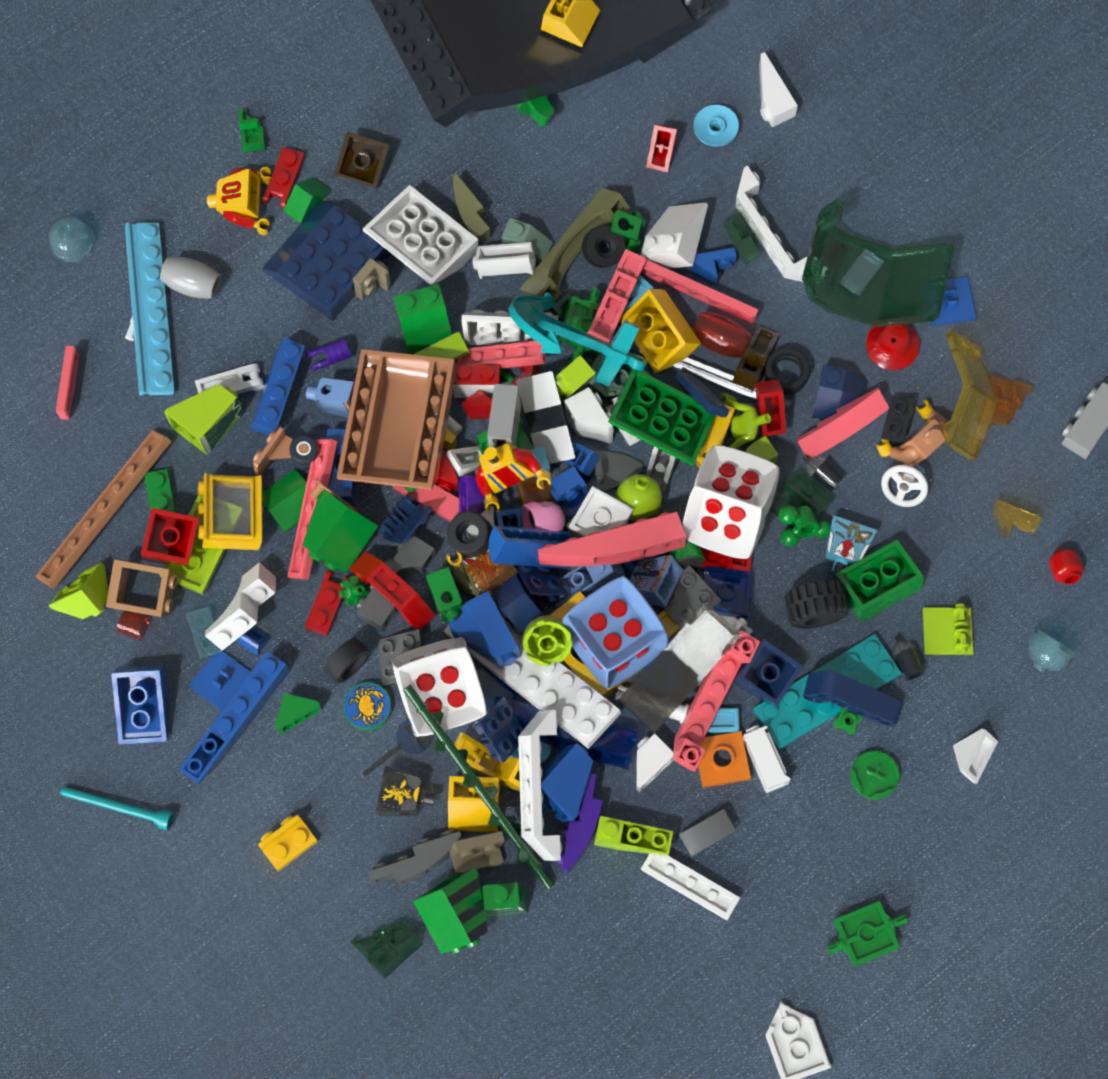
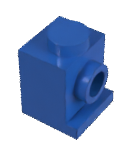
(567, 486)

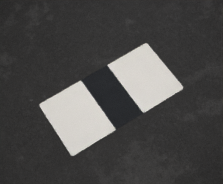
(546, 416)

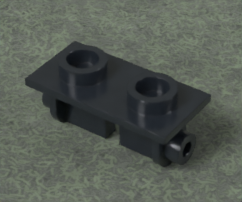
(897, 420)

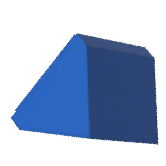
(253, 640)

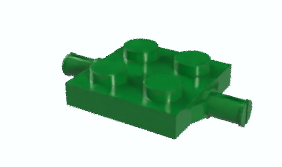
(580, 316)
(866, 934)

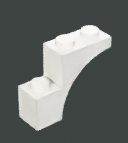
(242, 613)

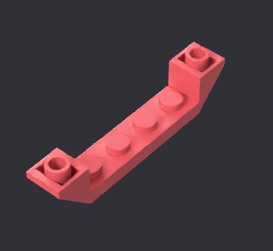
(708, 700)

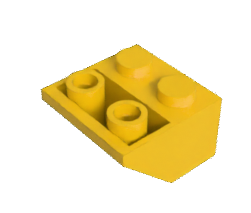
(570, 19)
(466, 807)

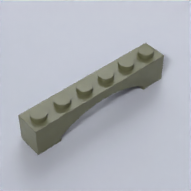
(551, 270)

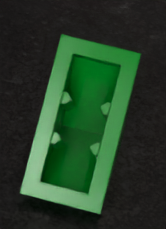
(305, 198)
(295, 711)

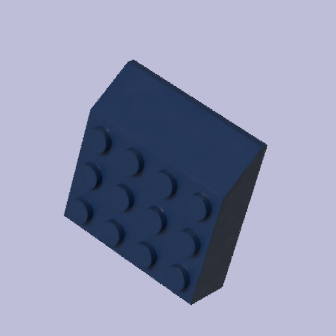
(324, 259)

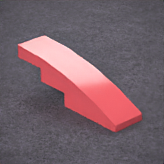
(617, 295)
(843, 424)

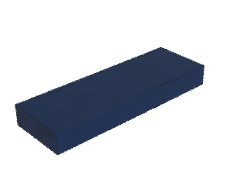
(702, 394)

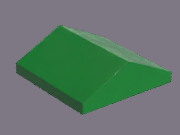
(285, 500)

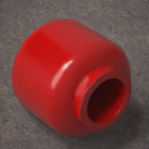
(1066, 566)

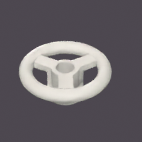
(914, 481)

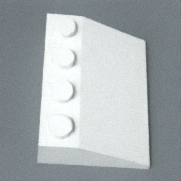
(422, 236)
(493, 328)

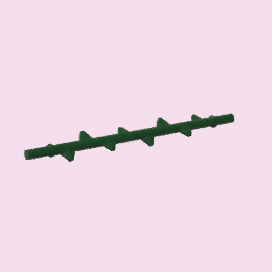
(487, 794)

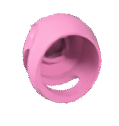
(546, 516)

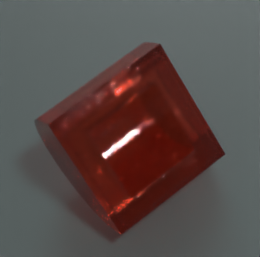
(132, 625)

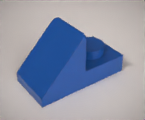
(706, 263)

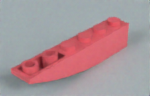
(619, 544)

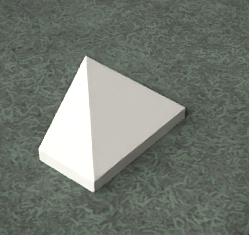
(974, 753)

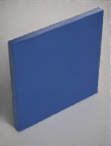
(957, 303)
(219, 679)

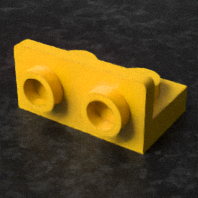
(287, 842)

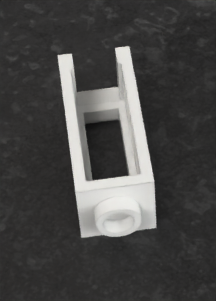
(504, 259)
(765, 758)

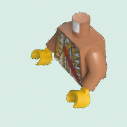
(921, 442)

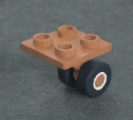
(300, 450)

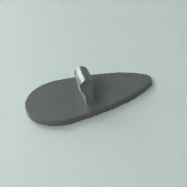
(610, 469)

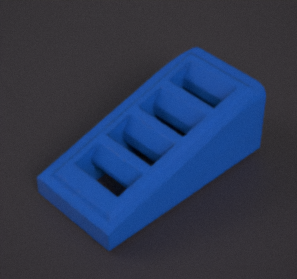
(589, 461)

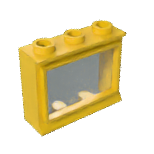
(230, 512)

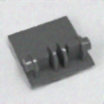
(689, 596)
(392, 647)

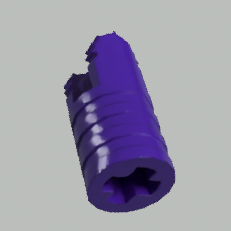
(335, 352)

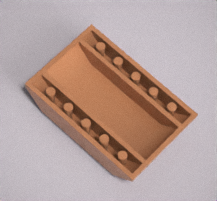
(397, 419)

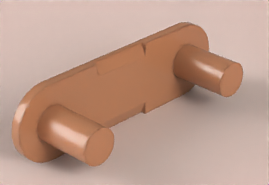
(320, 487)

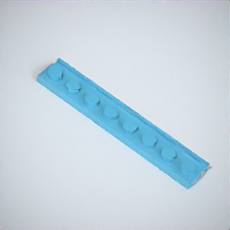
(149, 309)

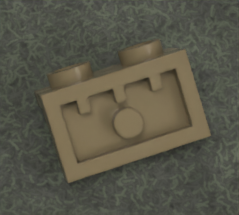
(369, 277)
(477, 852)

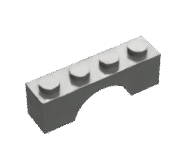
(411, 558)

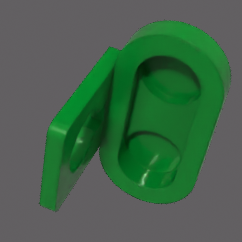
(634, 224)

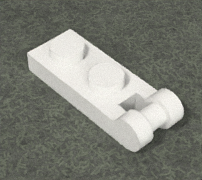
(234, 380)

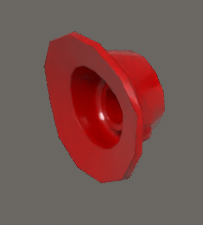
(891, 354)

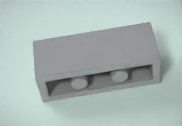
(1090, 423)

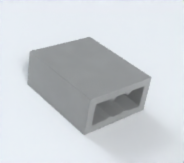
(504, 415)

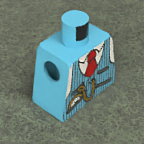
(847, 543)

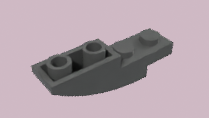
(427, 857)

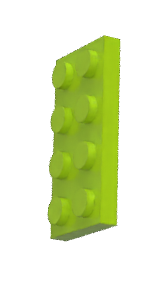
(202, 562)

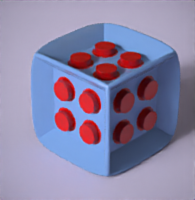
(615, 632)

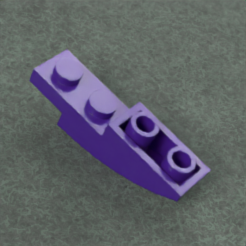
(580, 833)

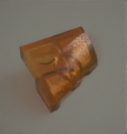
(1009, 399)

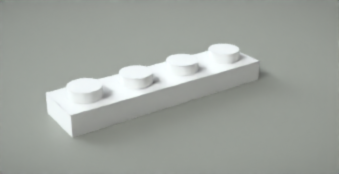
(691, 884)

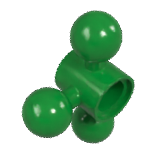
(805, 525)

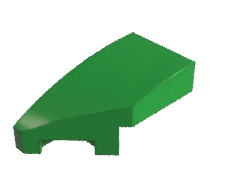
(251, 133)

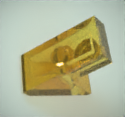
(1007, 515)

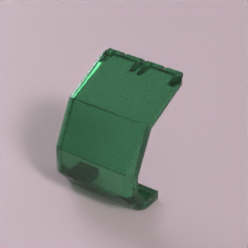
(902, 291)

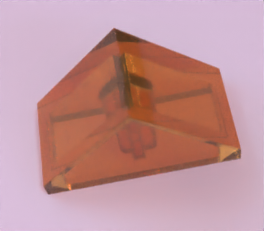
(529, 491)

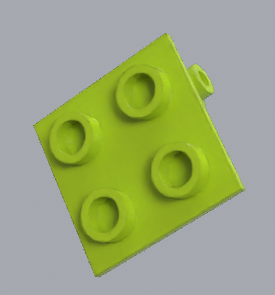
(948, 631)

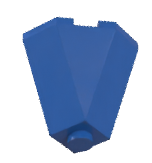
(485, 631)
(565, 781)

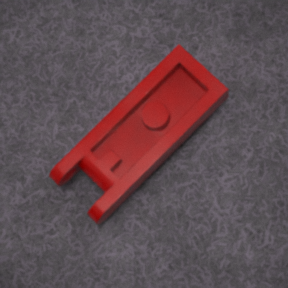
(284, 175)
(325, 606)

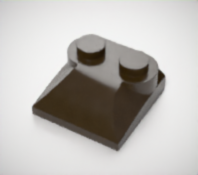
(362, 160)

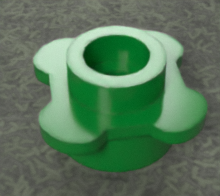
(841, 722)

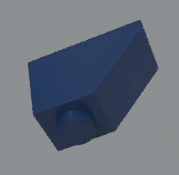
(835, 390)

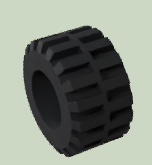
(816, 604)

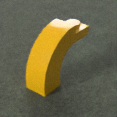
(483, 764)

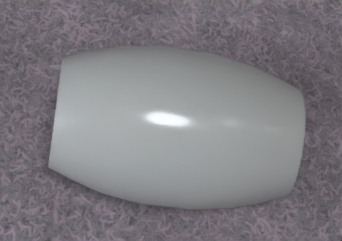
(190, 277)

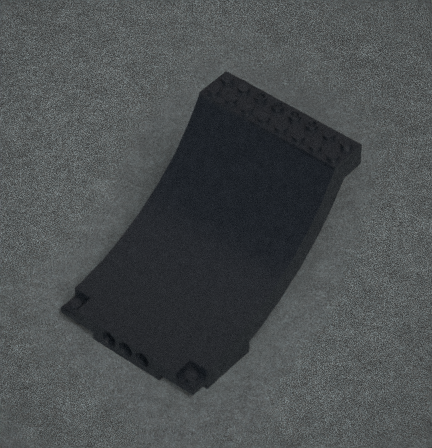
(497, 55)

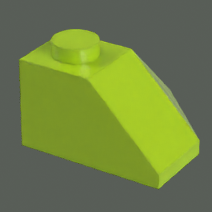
(85, 595)

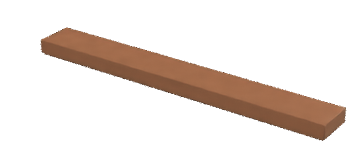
(103, 509)

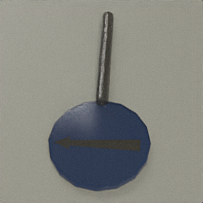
(407, 742)

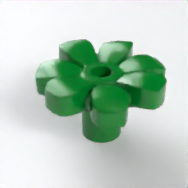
(353, 590)

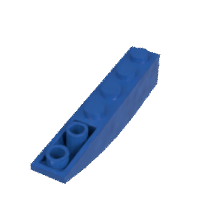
(235, 717)

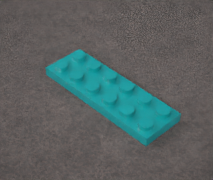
(796, 716)

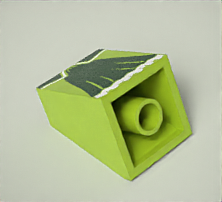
(206, 416)

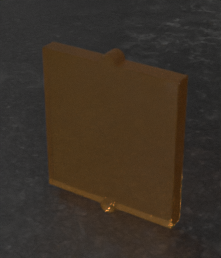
(489, 575)

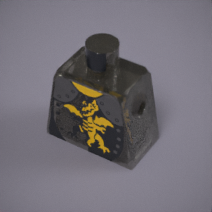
(402, 794)

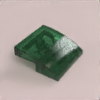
(801, 491)

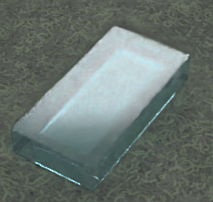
(862, 272)

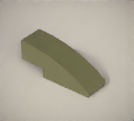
(470, 211)

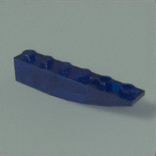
(612, 747)

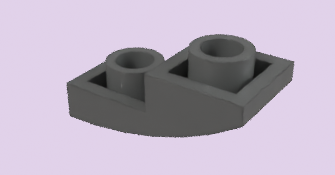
(707, 832)

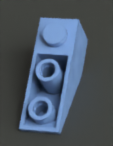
(587, 580)

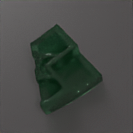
(741, 237)
(388, 947)

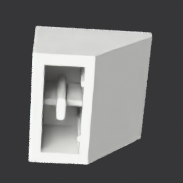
(588, 418)

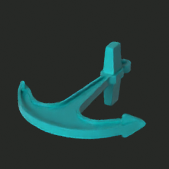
(529, 316)

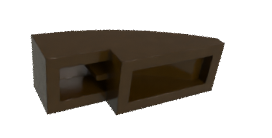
(755, 358)

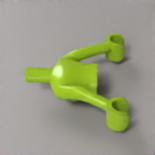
(744, 425)

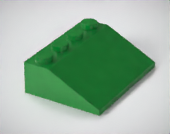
(661, 416)

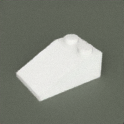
(675, 236)

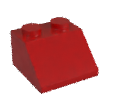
(169, 537)

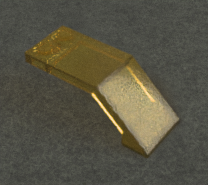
(976, 401)

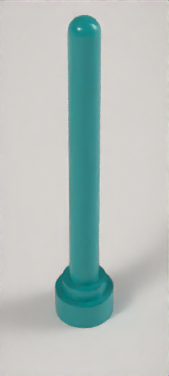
(163, 818)

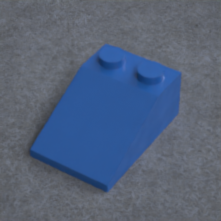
(141, 703)

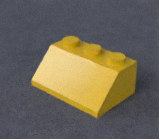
(662, 331)

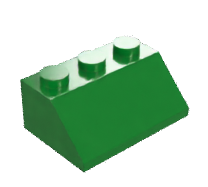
(880, 580)

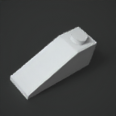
(776, 100)

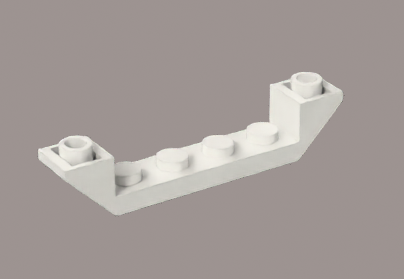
(759, 225)
(531, 797)

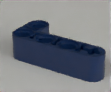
(853, 696)

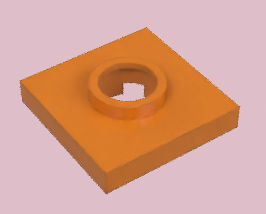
(736, 771)

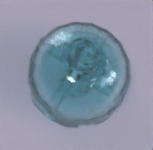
(71, 238)
(1048, 652)

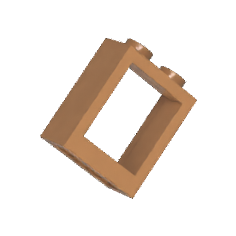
(119, 582)

